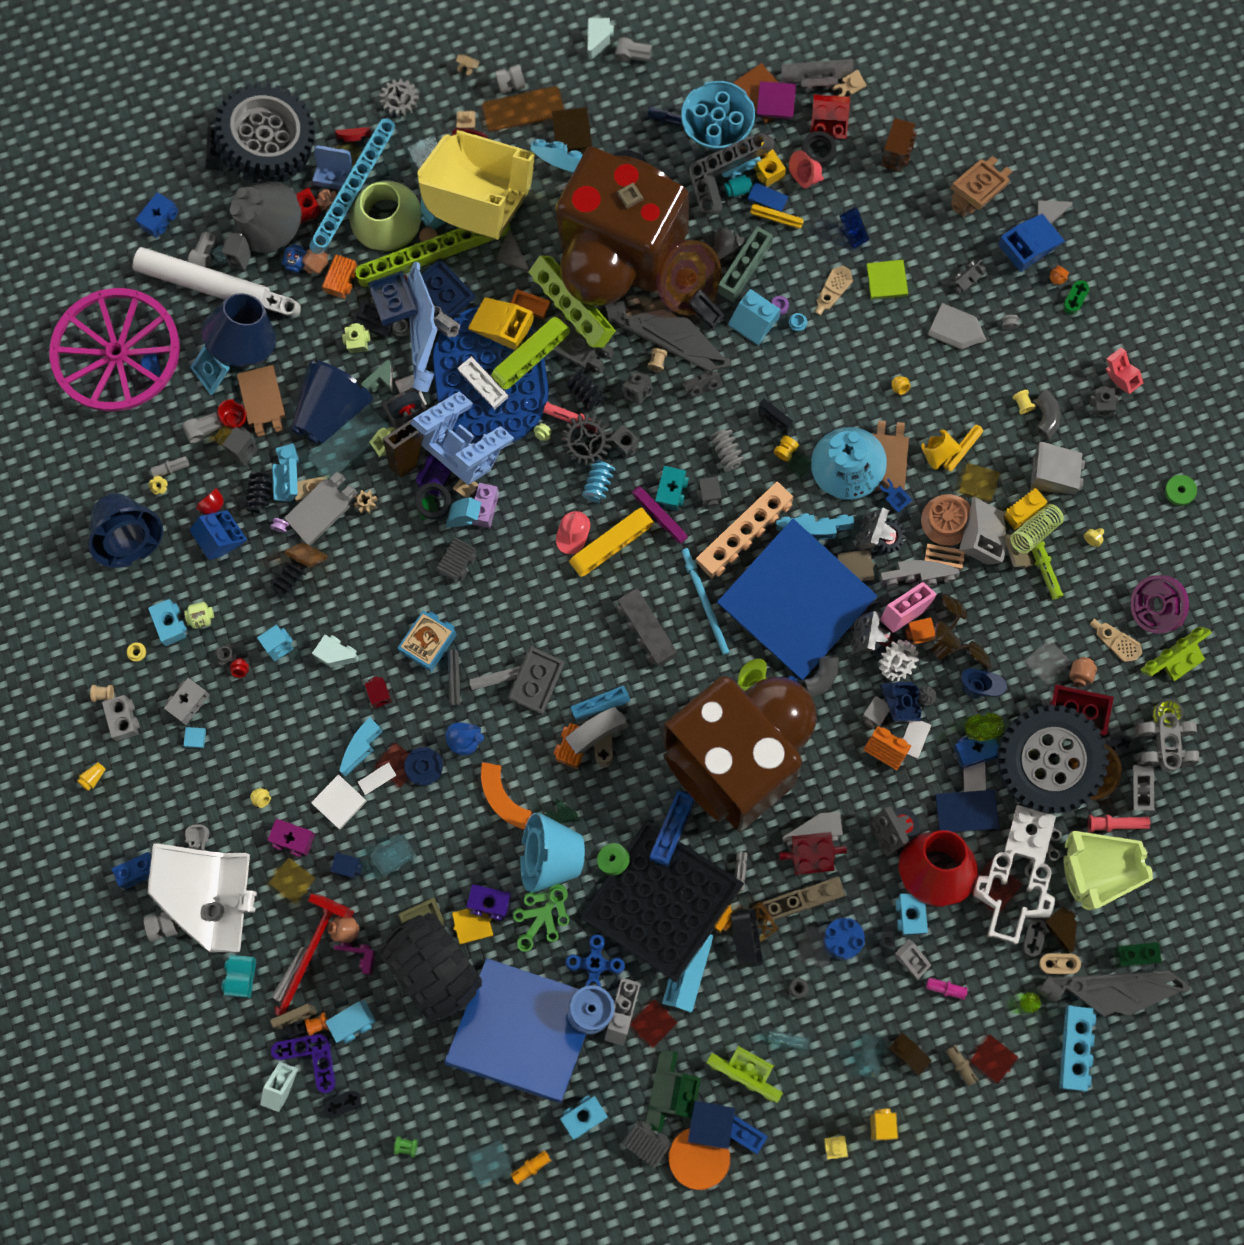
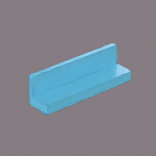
(684, 993)

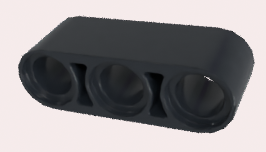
(746, 938)

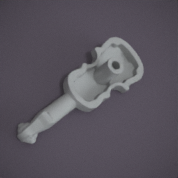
(197, 836)

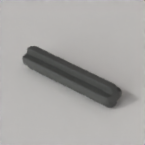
(454, 681)

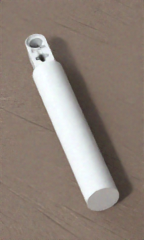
(208, 280)

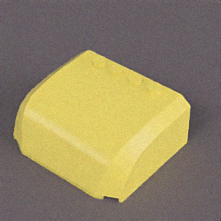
(475, 182)

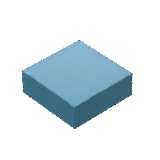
(194, 737)

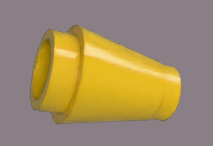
(91, 776)

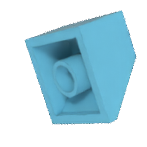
(754, 317)

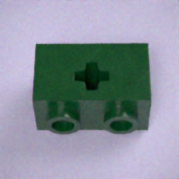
(1137, 955)

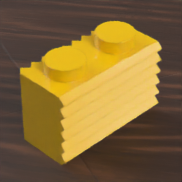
(1025, 508)

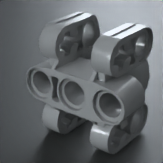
(1174, 733)

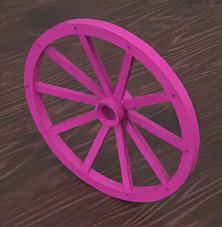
(112, 347)

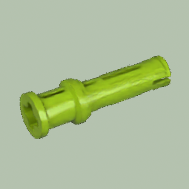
(1045, 560)

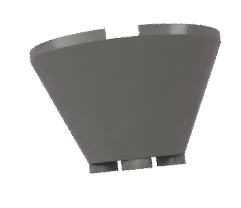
(266, 215)

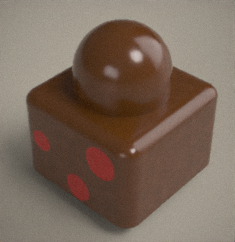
(613, 245)

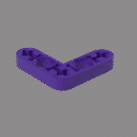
(317, 1054)

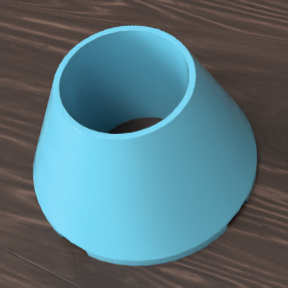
(551, 853)

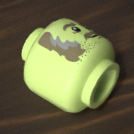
(199, 615)

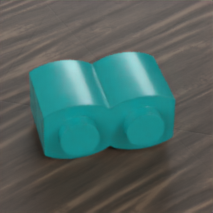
(239, 976)

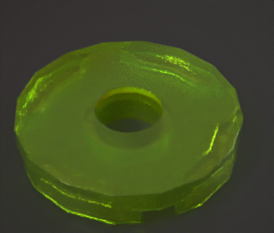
(984, 727)

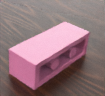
(908, 607)

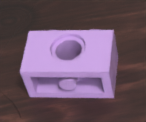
(488, 496)

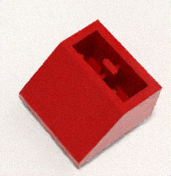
(830, 115)

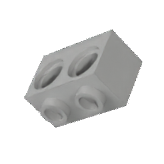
(116, 720)

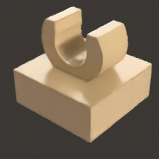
(466, 62)
(466, 119)

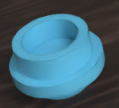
(798, 322)

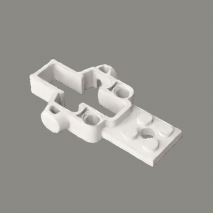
(1027, 846)

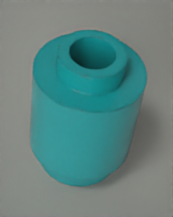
(738, 186)

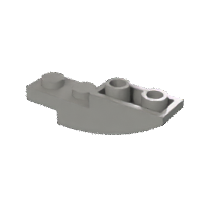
(925, 571)

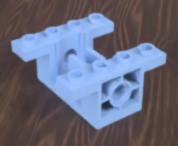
(455, 449)

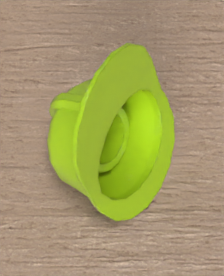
(751, 673)

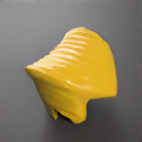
(940, 449)

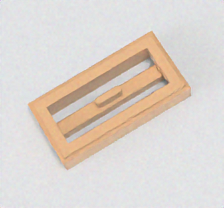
(944, 556)

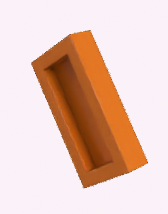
(536, 304)

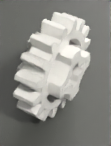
(898, 660)

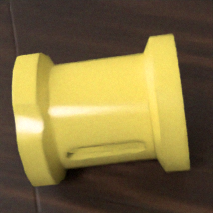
(1024, 402)

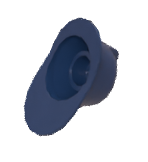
(982, 683)

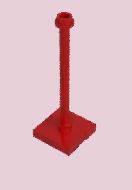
(330, 908)

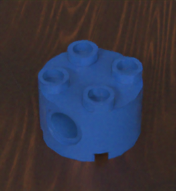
(843, 939)

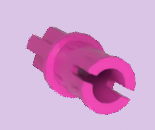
(946, 988)

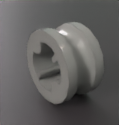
(1010, 322)

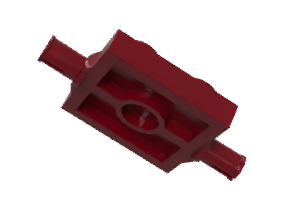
(813, 853)

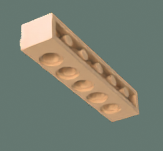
(775, 494)

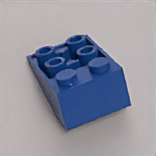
(1030, 242)

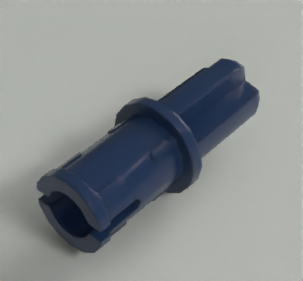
(664, 116)

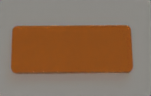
(522, 108)

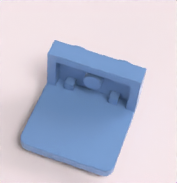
(332, 167)

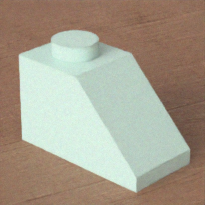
(598, 35)
(278, 1086)

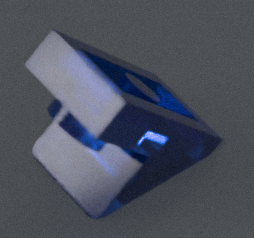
(853, 228)

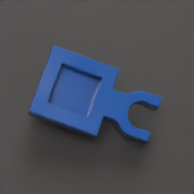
(897, 497)

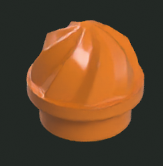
(1058, 275)

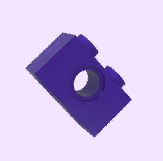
(480, 894)

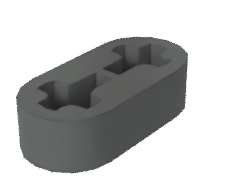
(1029, 936)

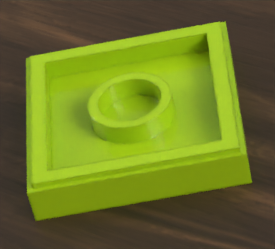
(887, 279)

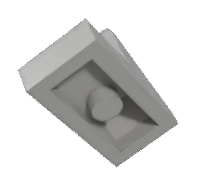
(912, 959)

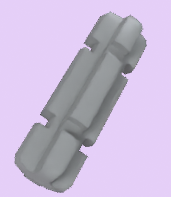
(740, 869)

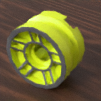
(1167, 705)

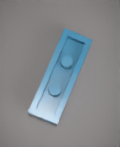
(600, 703)

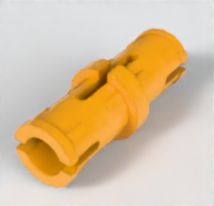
(530, 1167)

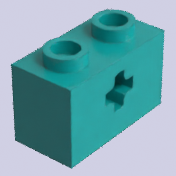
(669, 478)

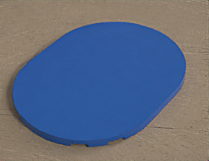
(525, 398)

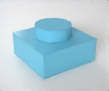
(286, 452)

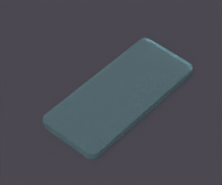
(347, 442)

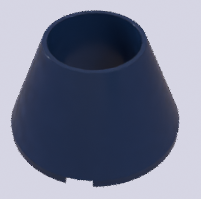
(239, 331)
(122, 531)

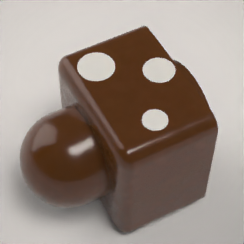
(740, 747)

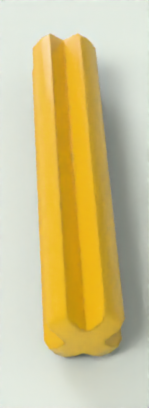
(776, 216)
(966, 444)

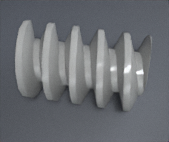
(726, 449)

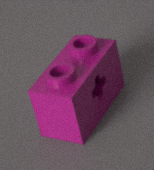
(282, 830)

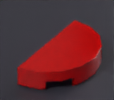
(353, 135)

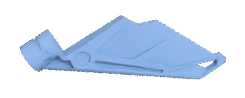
(421, 329)

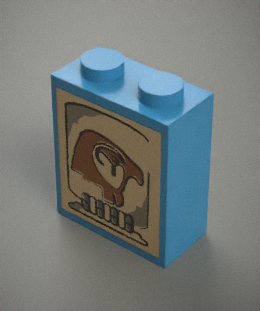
(427, 640)

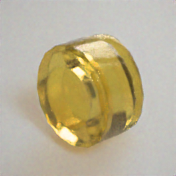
(222, 435)

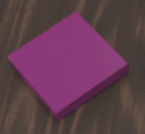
(776, 100)

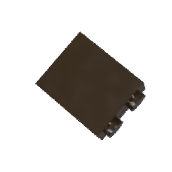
(572, 128)

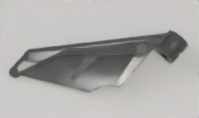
(670, 333)
(1115, 992)

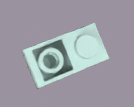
(333, 653)

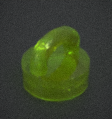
(1030, 1002)

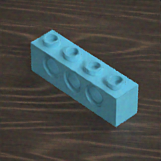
(1068, 1079)

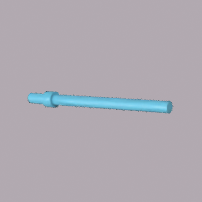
(691, 568)

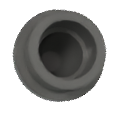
(926, 696)

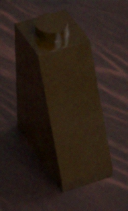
(403, 448)

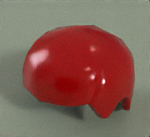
(231, 414)
(211, 503)

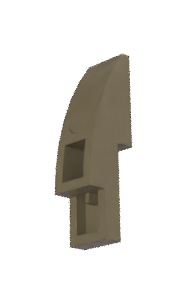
(804, 899)

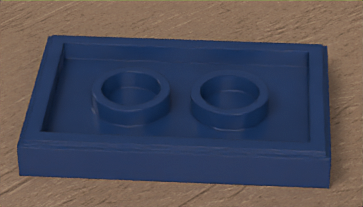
(446, 289)
(392, 298)
(967, 811)

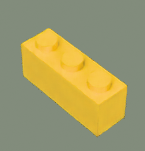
(883, 1125)

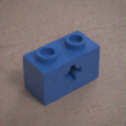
(157, 215)
(969, 757)
(133, 871)

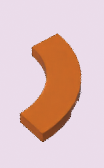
(498, 798)

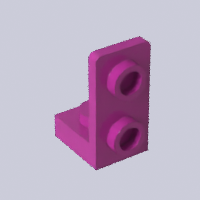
(366, 962)

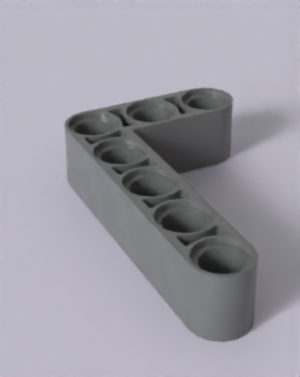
(724, 164)

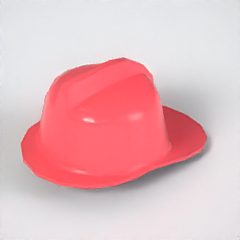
(804, 169)
(572, 532)

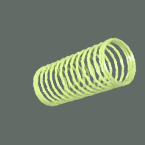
(1041, 512)

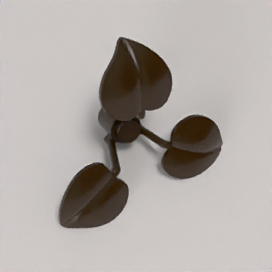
(948, 640)

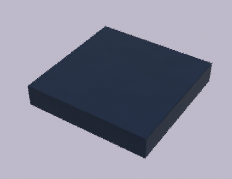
(711, 1125)

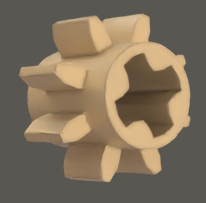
(370, 502)

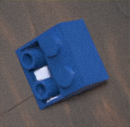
(217, 534)

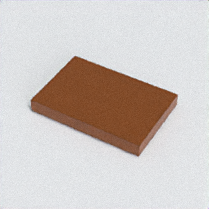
(751, 82)

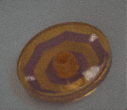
(688, 268)

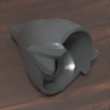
(726, 243)

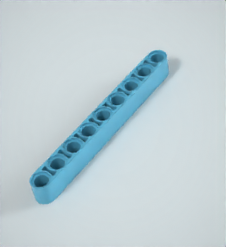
(349, 192)

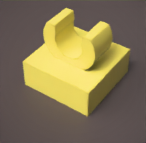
(835, 1147)

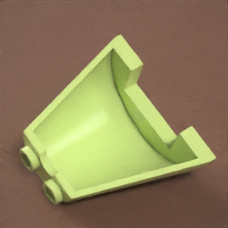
(1103, 867)

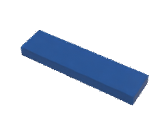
(672, 828)

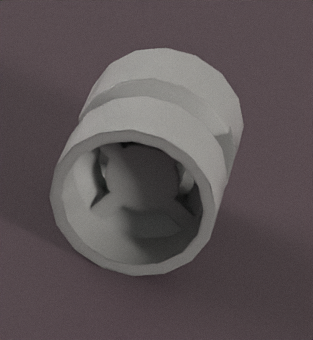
(510, 79)
(161, 925)

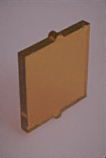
(306, 554)

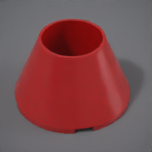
(930, 883)

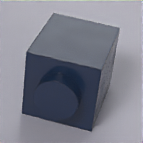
(346, 866)

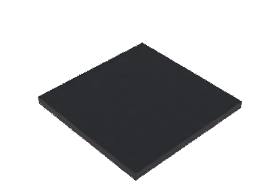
(662, 909)

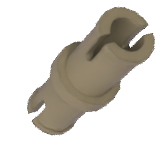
(961, 1065)

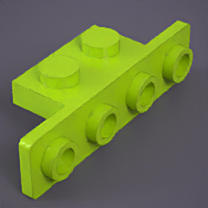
(1180, 657)
(748, 1070)

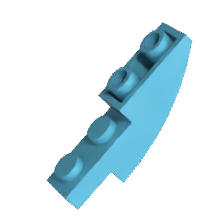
(556, 154)
(823, 528)

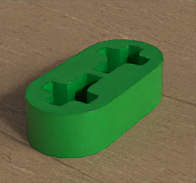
(1079, 298)

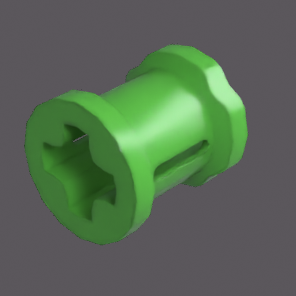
(405, 1146)

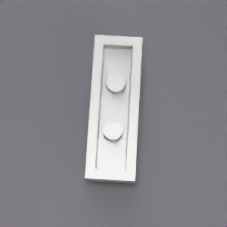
(482, 383)

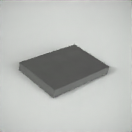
(536, 680)

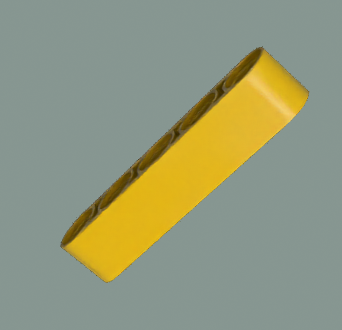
(611, 542)

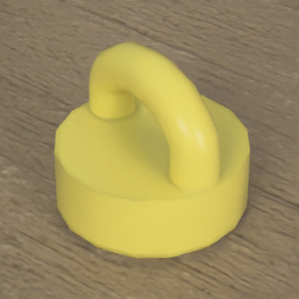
(1094, 537)

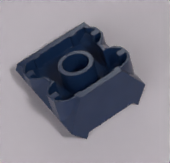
(902, 701)

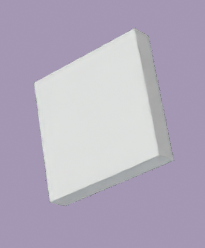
(339, 802)

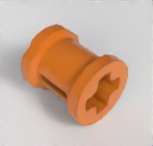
(316, 1024)

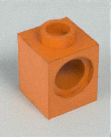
(920, 631)

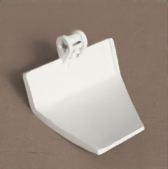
(189, 880)

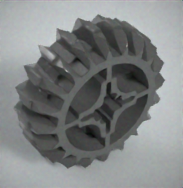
(602, 434)

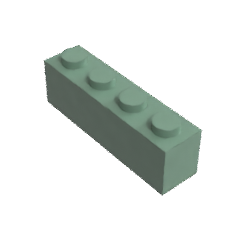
(745, 264)

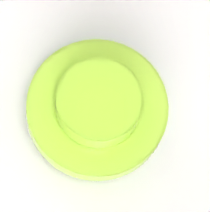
(542, 432)

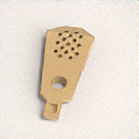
(830, 289)
(1115, 640)

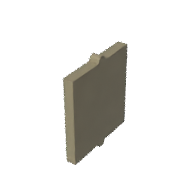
(1019, 559)
(859, 564)

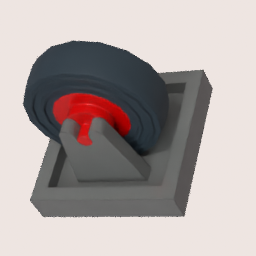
(404, 407)
(894, 828)

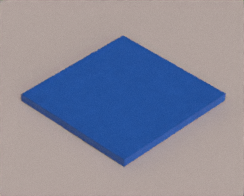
(797, 599)
(518, 1032)

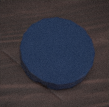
(423, 766)

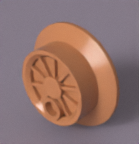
(945, 519)

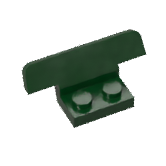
(671, 1092)

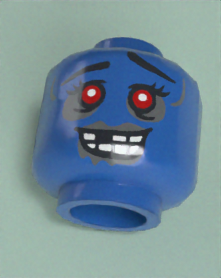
(293, 258)

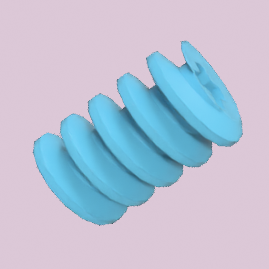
(597, 480)

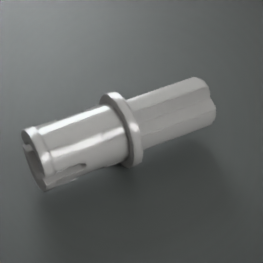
(170, 467)

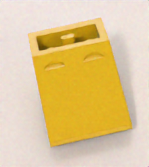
(502, 322)

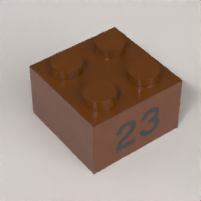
(899, 145)

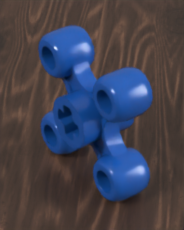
(604, 965)

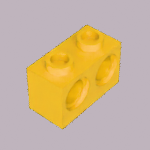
(769, 162)

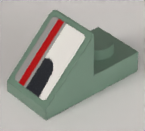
(382, 375)

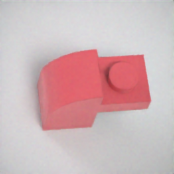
(1122, 372)

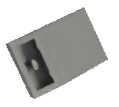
(984, 533)

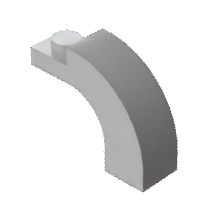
(596, 729)

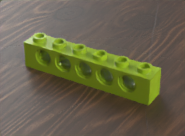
(584, 317)

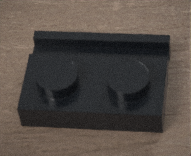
(370, 319)
(770, 413)

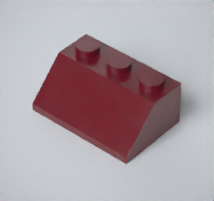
(1093, 705)

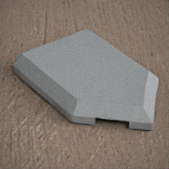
(956, 328)

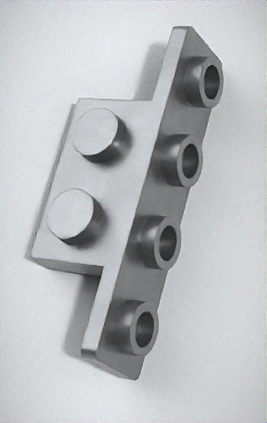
(817, 73)

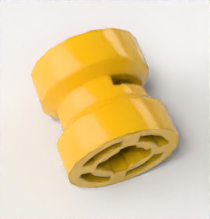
(786, 448)

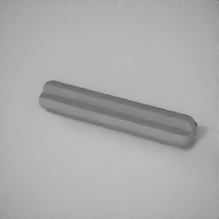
(494, 678)
(283, 986)

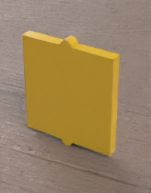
(471, 927)

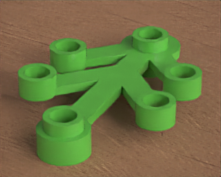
(543, 914)

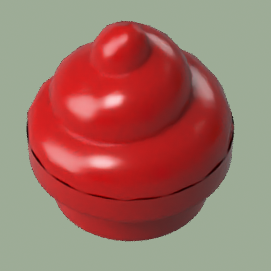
(239, 668)

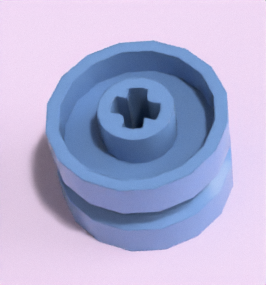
(587, 998)

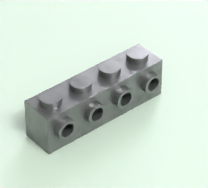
(647, 628)

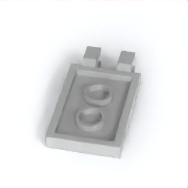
(320, 508)

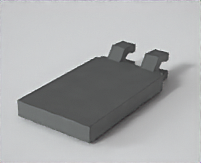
(577, 351)

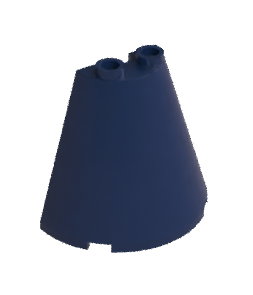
(327, 402)

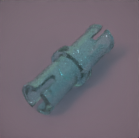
(788, 1040)

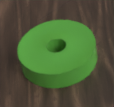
(1175, 496)
(618, 865)

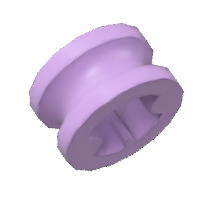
(279, 525)

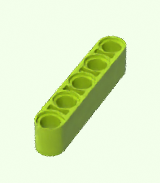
(530, 353)

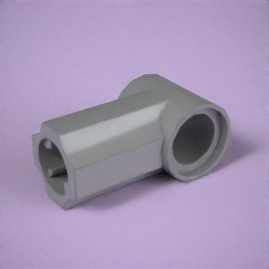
(628, 50)
(202, 253)
(444, 323)
(197, 428)

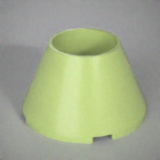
(393, 231)

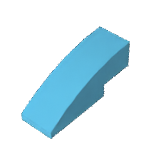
(463, 512)
(359, 746)

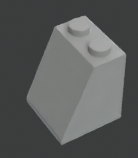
(1057, 469)

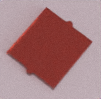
(396, 757)
(653, 1023)
(993, 1059)

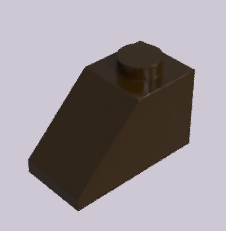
(1063, 928)
(909, 1054)

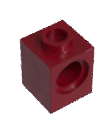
(378, 692)

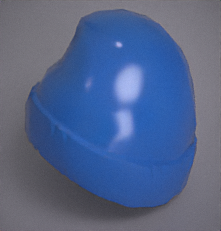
(463, 738)

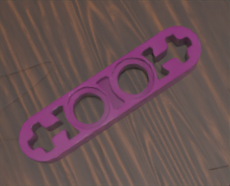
(659, 515)

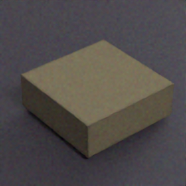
(630, 195)

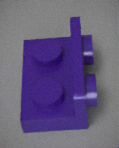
(433, 472)

